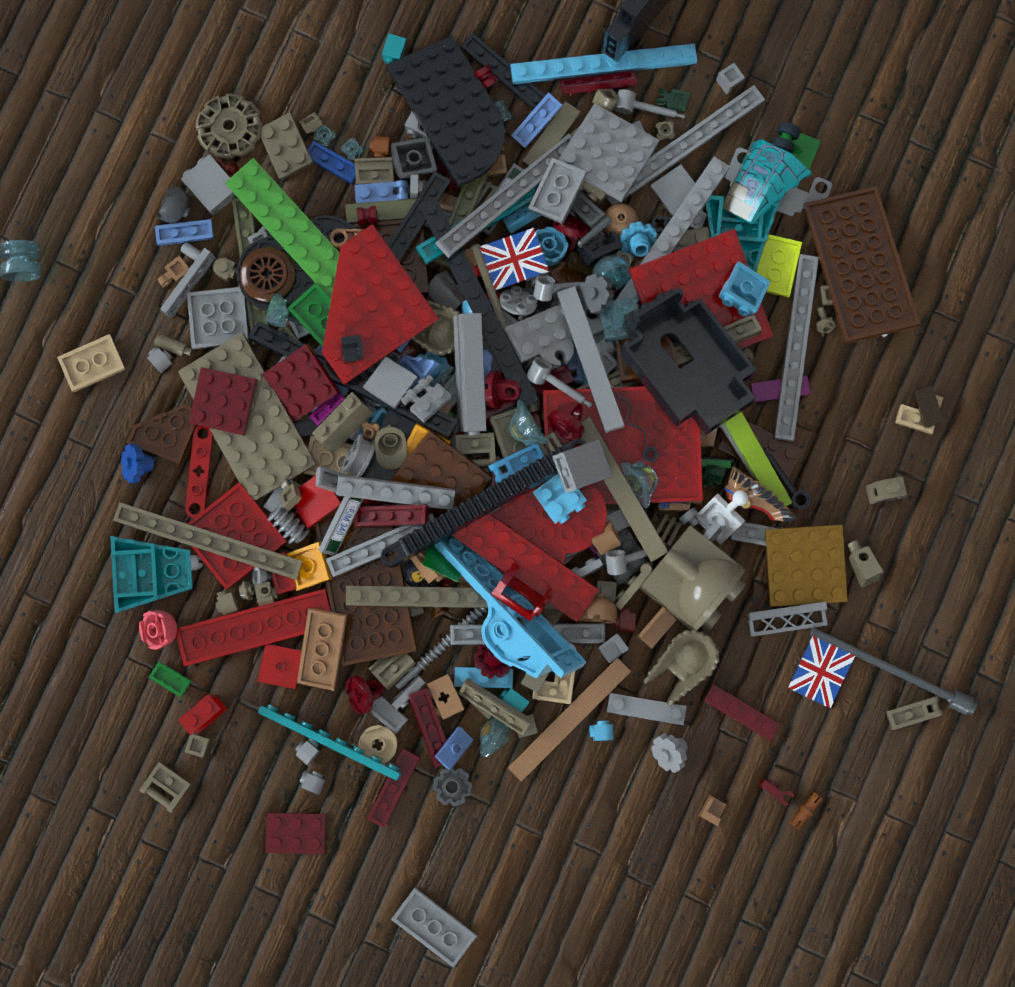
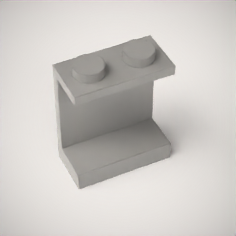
(208, 184)
(582, 466)

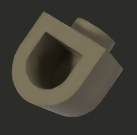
(606, 99)
(225, 269)
(265, 593)
(226, 602)

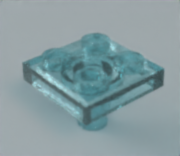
(613, 318)

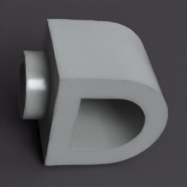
(160, 359)
(307, 751)
(312, 782)

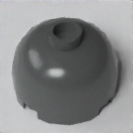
(173, 205)

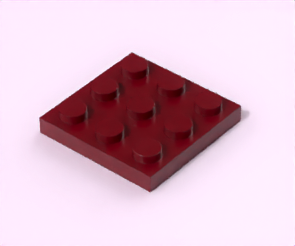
(301, 382)
(223, 401)

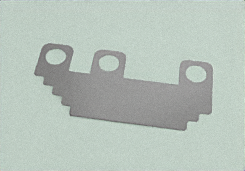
(794, 198)

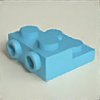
(744, 290)
(557, 501)

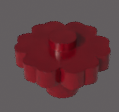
(489, 664)

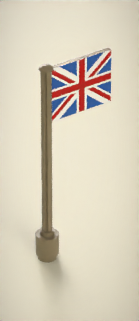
(506, 264)

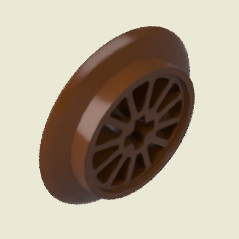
(287, 278)

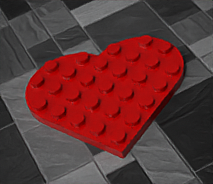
(532, 522)

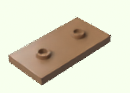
(322, 649)

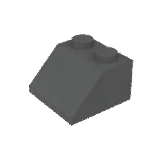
(413, 157)

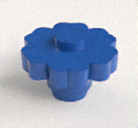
(135, 463)

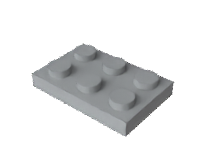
(557, 190)

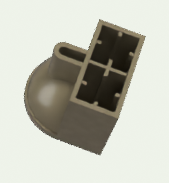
(694, 581)

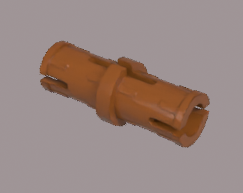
(806, 811)

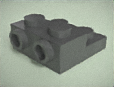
(630, 546)

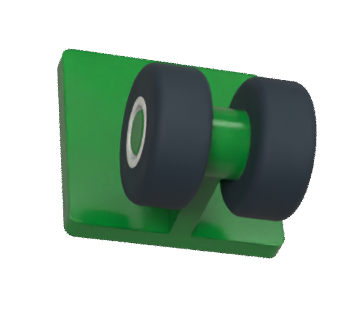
(796, 143)

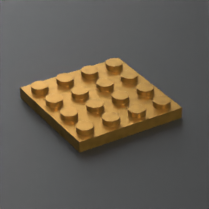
(805, 565)

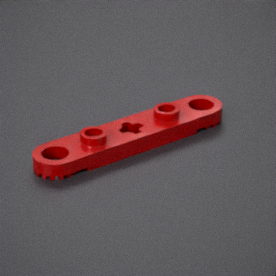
(198, 486)

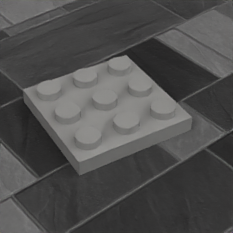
(216, 316)

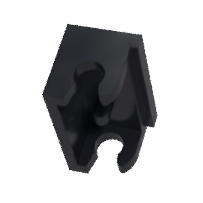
(601, 247)

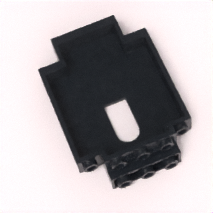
(708, 387)

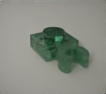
(676, 100)
(713, 475)

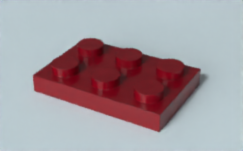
(295, 833)

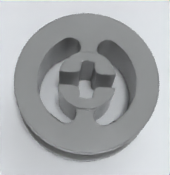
(358, 456)

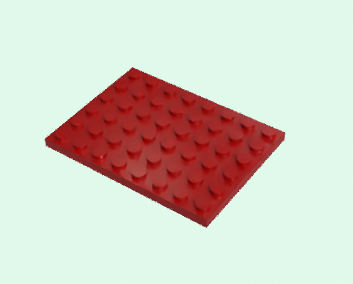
(677, 447)

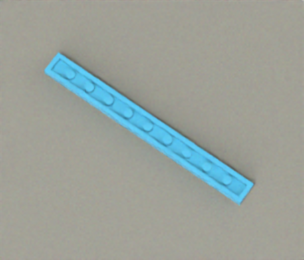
(603, 64)

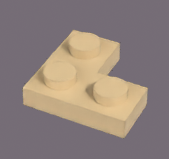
(911, 418)
(556, 691)

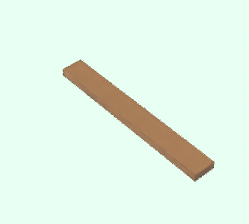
(569, 719)

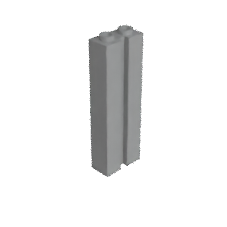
(469, 373)

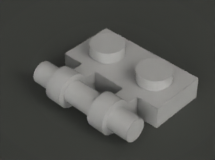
(429, 403)

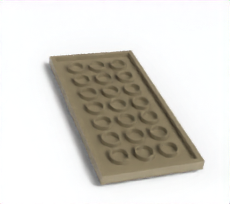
(272, 441)

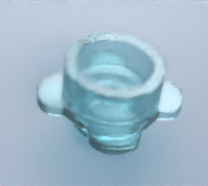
(329, 135)
(351, 143)

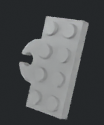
(542, 337)

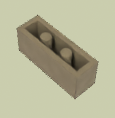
(342, 422)

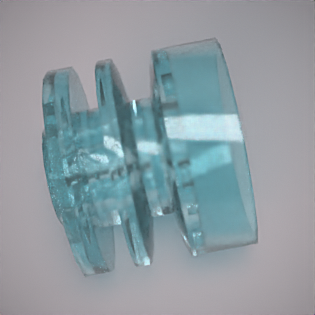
(19, 260)

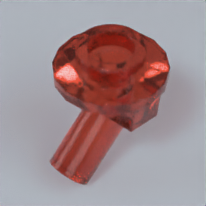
(230, 168)

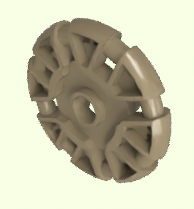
(236, 134)

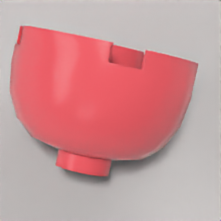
(158, 629)

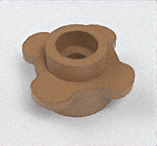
(373, 427)

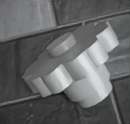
(670, 752)

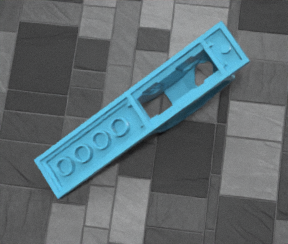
(501, 629)

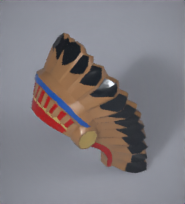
(758, 496)

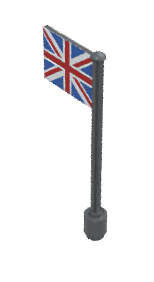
(828, 661)

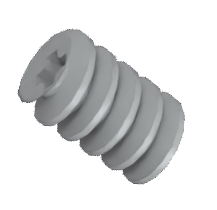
(288, 524)

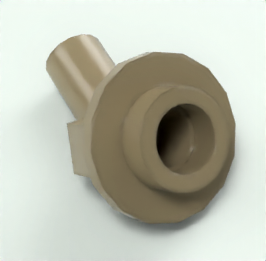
(825, 324)

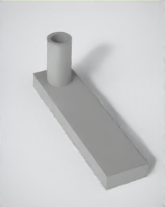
(191, 278)

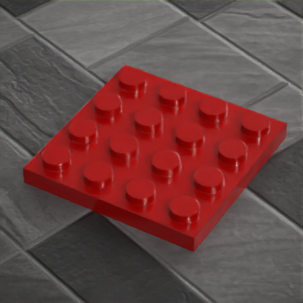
(241, 519)

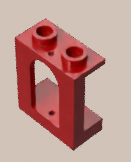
(538, 601)

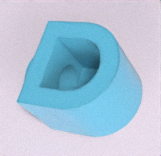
(602, 731)

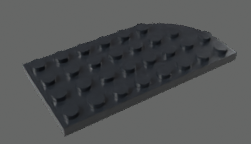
(451, 108)

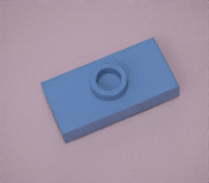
(454, 748)

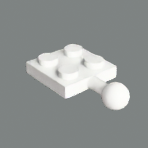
(723, 514)

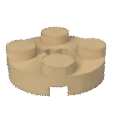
(384, 735)

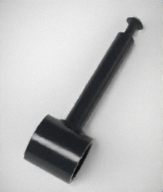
(793, 492)

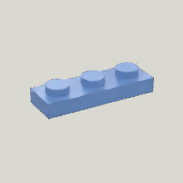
(537, 120)
(184, 232)

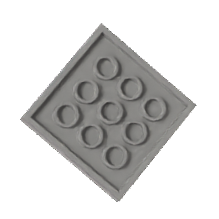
(609, 151)

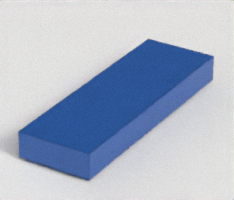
(332, 162)

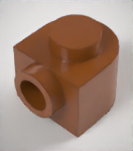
(381, 146)

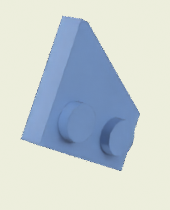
(418, 366)

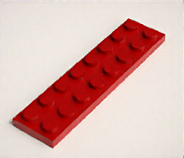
(537, 568)
(248, 628)

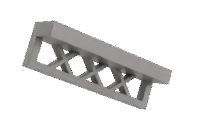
(808, 608)

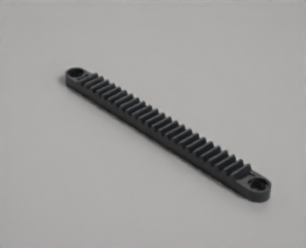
(475, 507)

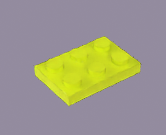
(779, 264)

